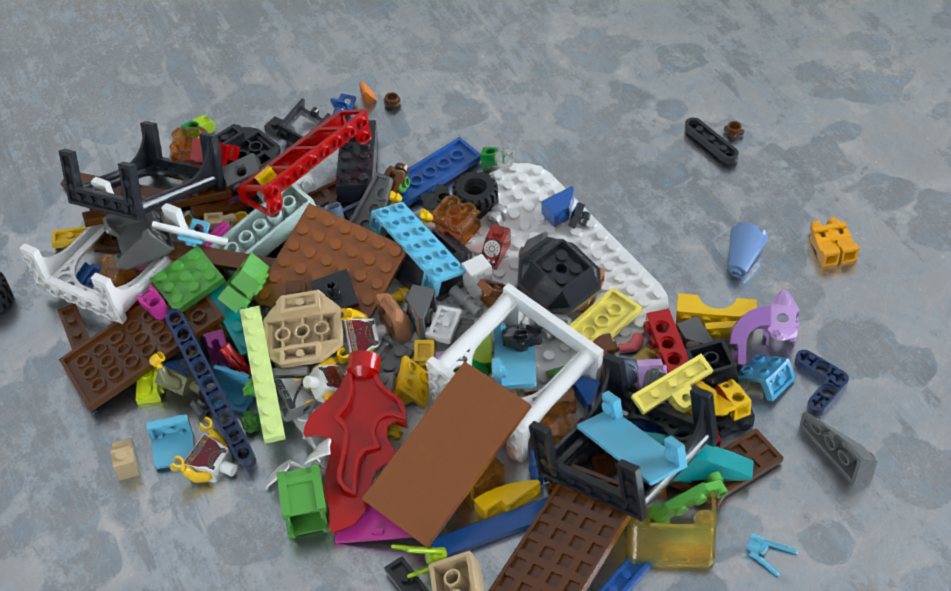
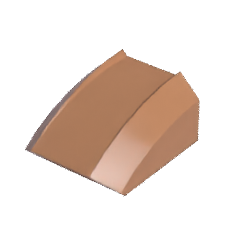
(394, 319)

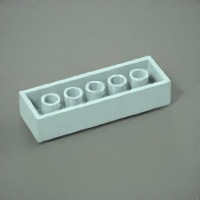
(263, 233)

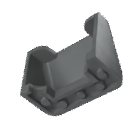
(137, 239)

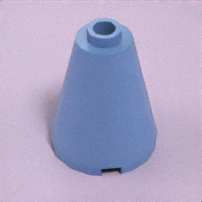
(744, 247)

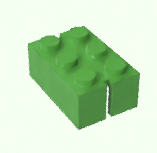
(244, 283)

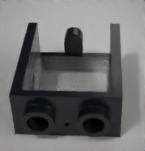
(299, 122)

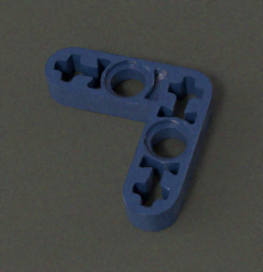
(828, 383)

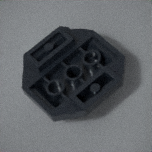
(250, 141)
(411, 273)
(555, 291)

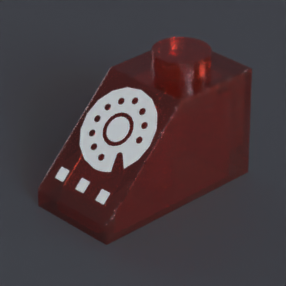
(496, 244)

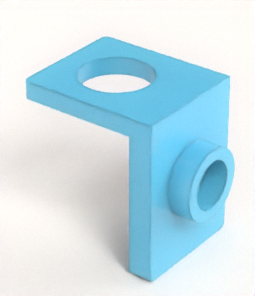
(191, 241)

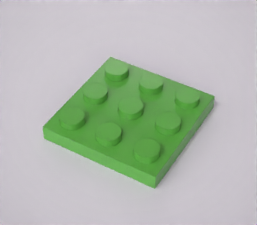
(188, 279)

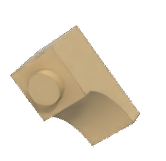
(124, 459)

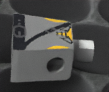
(294, 398)

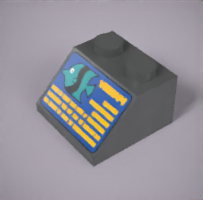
(420, 307)

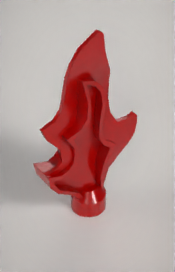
(358, 426)

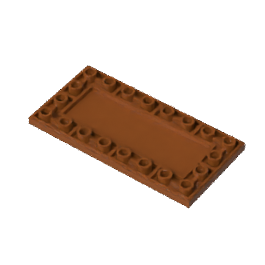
(446, 453)

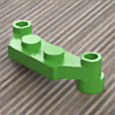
(694, 496)

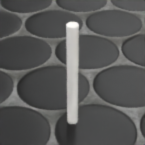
(189, 233)

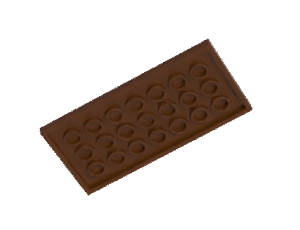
(123, 351)

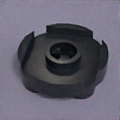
(521, 337)

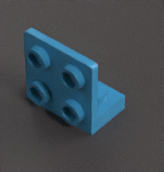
(771, 371)
(232, 384)

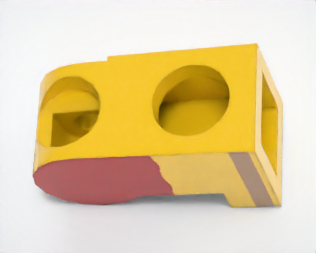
(735, 394)

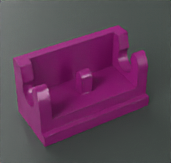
(214, 341)

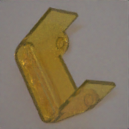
(674, 543)

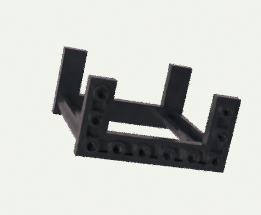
(145, 163)
(633, 494)

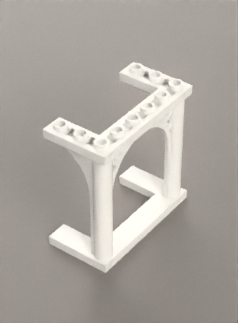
(104, 298)
(511, 310)

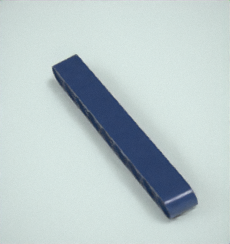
(215, 393)

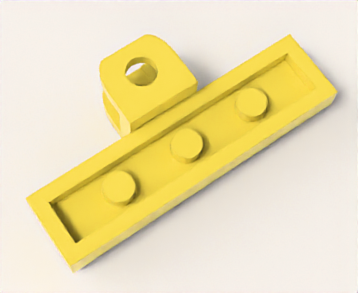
(673, 387)

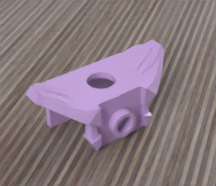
(783, 305)

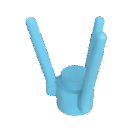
(759, 545)

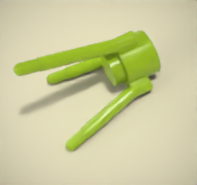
(432, 555)

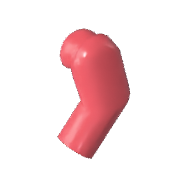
(633, 345)

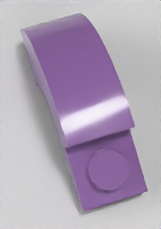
(755, 319)

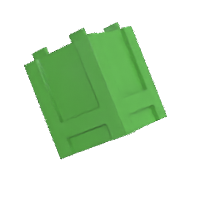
(303, 501)

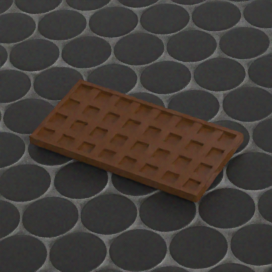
(564, 543)

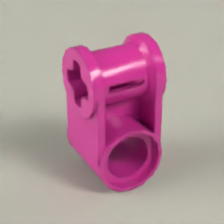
(153, 303)

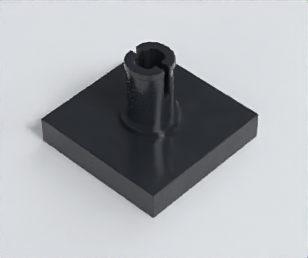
(337, 288)

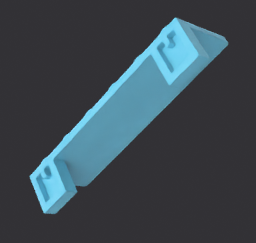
(418, 243)
(511, 367)
(630, 443)

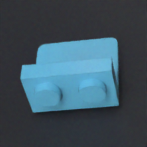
(169, 439)

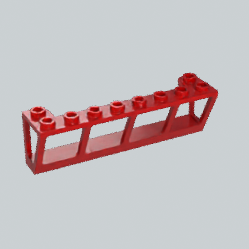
(304, 156)

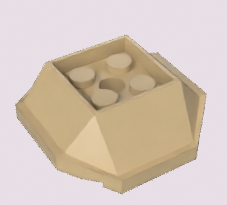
(298, 315)

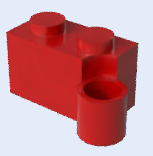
(227, 152)

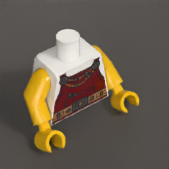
(360, 331)
(326, 377)
(208, 458)

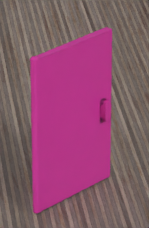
(370, 529)

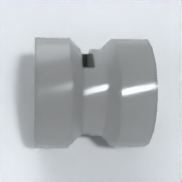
(497, 215)

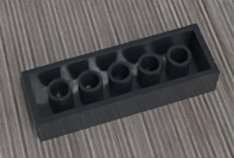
(356, 167)

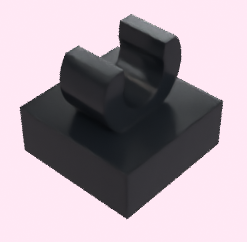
(579, 216)

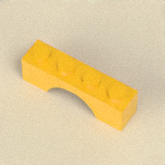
(691, 306)

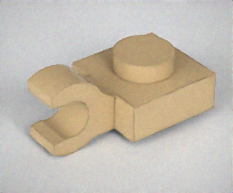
(216, 218)

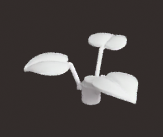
(317, 455)

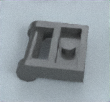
(393, 359)

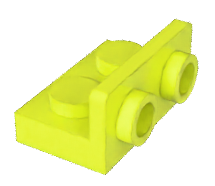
(147, 390)

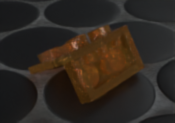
(559, 419)

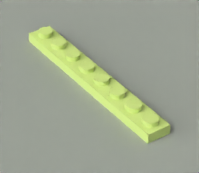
(262, 375)

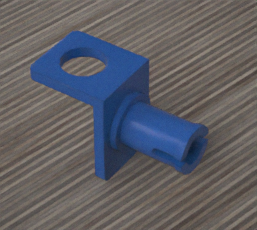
(341, 104)

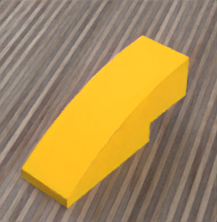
(506, 498)

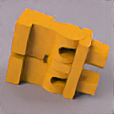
(833, 242)

